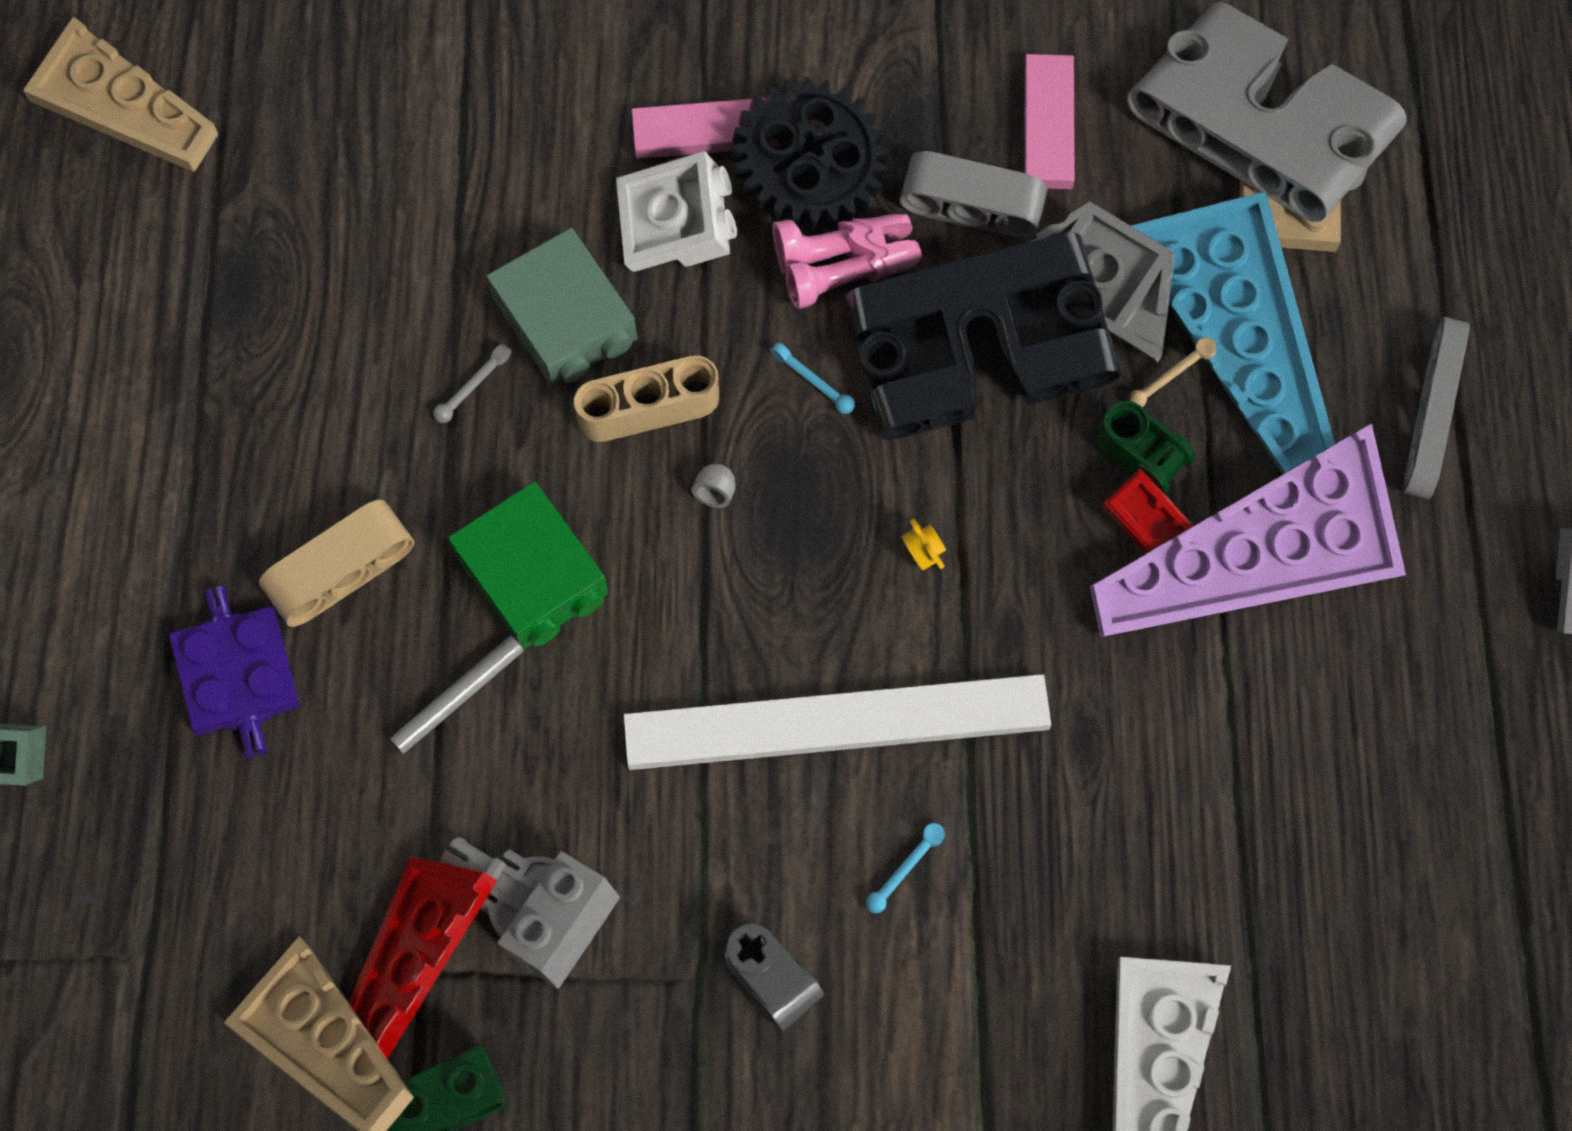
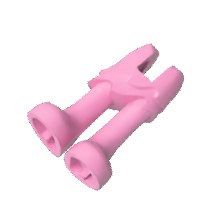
(868, 242)

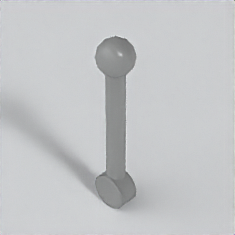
(443, 412)

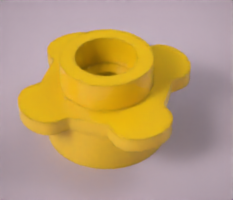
(924, 545)

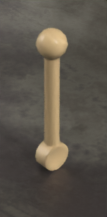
(1204, 349)

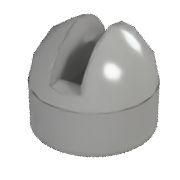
(714, 486)

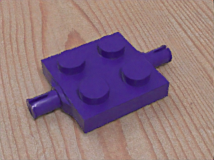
(234, 671)

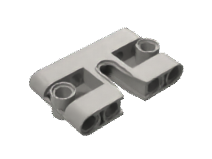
(1300, 153)

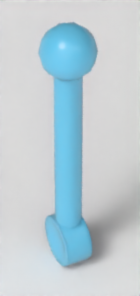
(843, 403)
(932, 836)

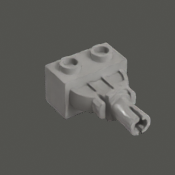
(543, 909)

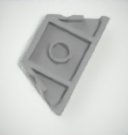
(1130, 274)

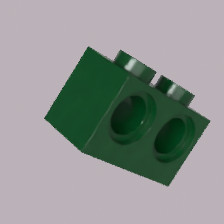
(453, 1094)

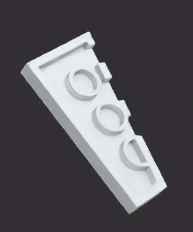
(1162, 1039)

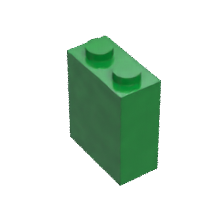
(530, 566)

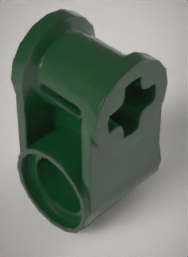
(1146, 448)

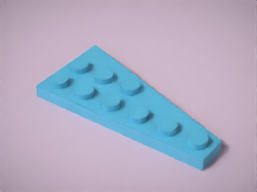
(1239, 293)

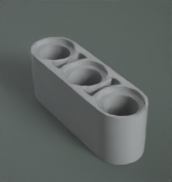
(973, 194)

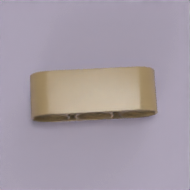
(664, 380)
(336, 563)

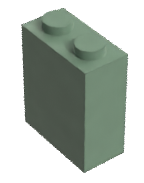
(563, 308)

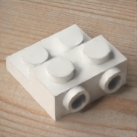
(675, 213)

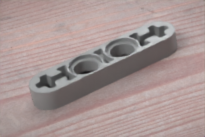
(1436, 408)

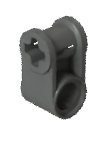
(778, 983)

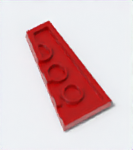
(415, 943)

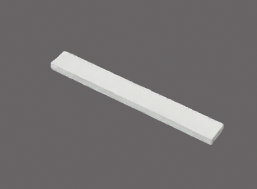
(836, 722)

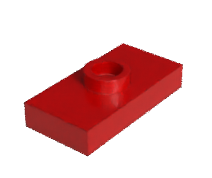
(1145, 512)

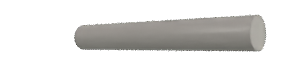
(456, 694)

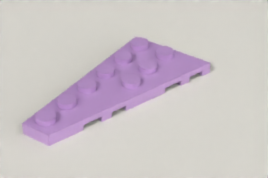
(1292, 538)

